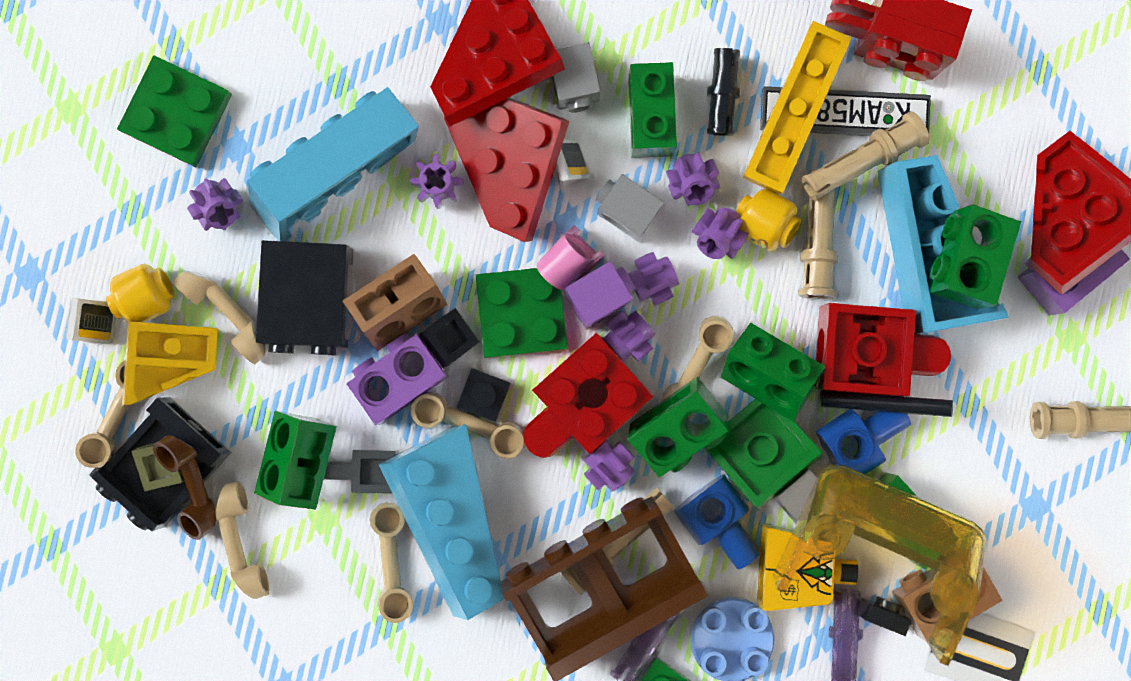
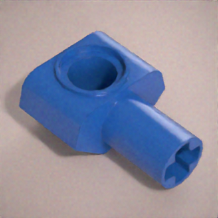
(868, 434)
(726, 527)

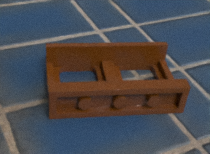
(617, 609)

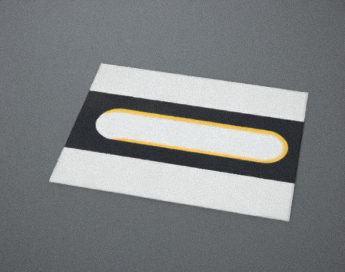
(986, 652)

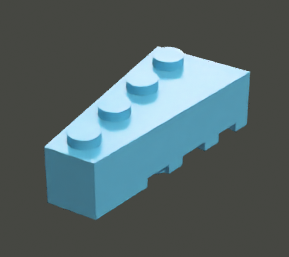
(330, 161)
(916, 208)
(447, 516)

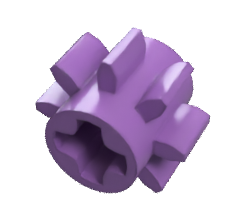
(438, 170)
(693, 179)
(215, 204)
(720, 233)
(654, 278)
(629, 336)
(609, 465)

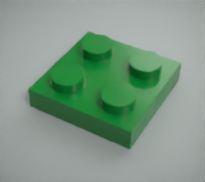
(174, 111)
(519, 313)
(763, 452)

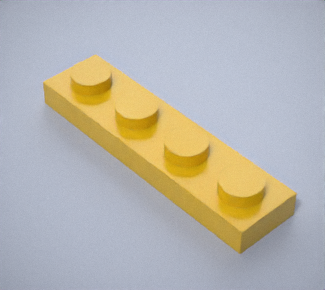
(796, 107)

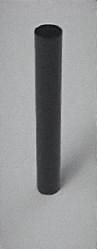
(887, 403)

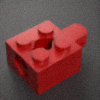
(903, 34)
(874, 350)
(584, 400)

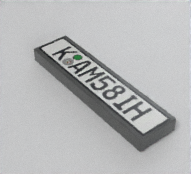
(856, 111)

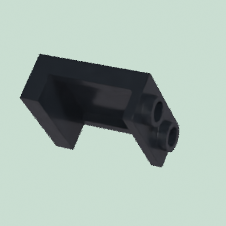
(303, 296)
(120, 478)

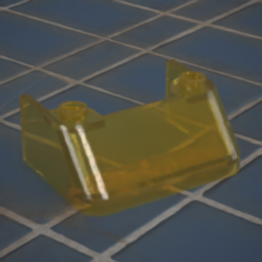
(858, 504)

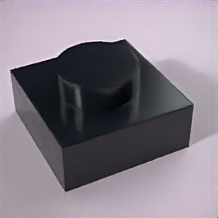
(449, 338)
(483, 394)
(884, 614)

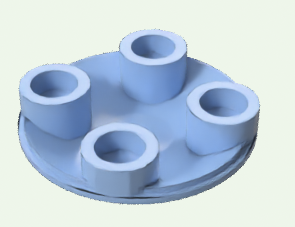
(732, 639)

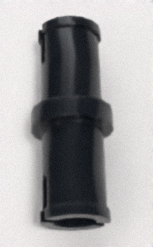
(723, 92)

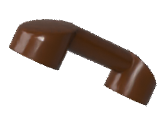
(200, 515)

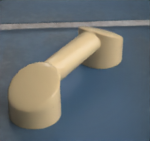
(198, 287)
(715, 337)
(432, 408)
(99, 446)
(249, 579)
(393, 601)

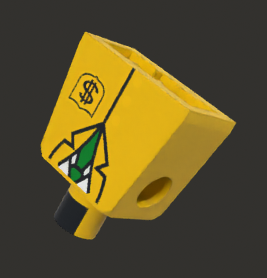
(812, 580)

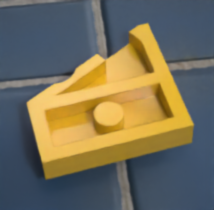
(165, 357)

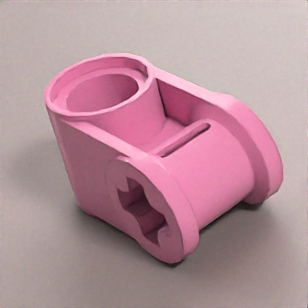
(568, 260)

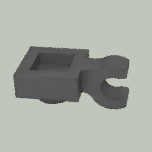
(363, 471)

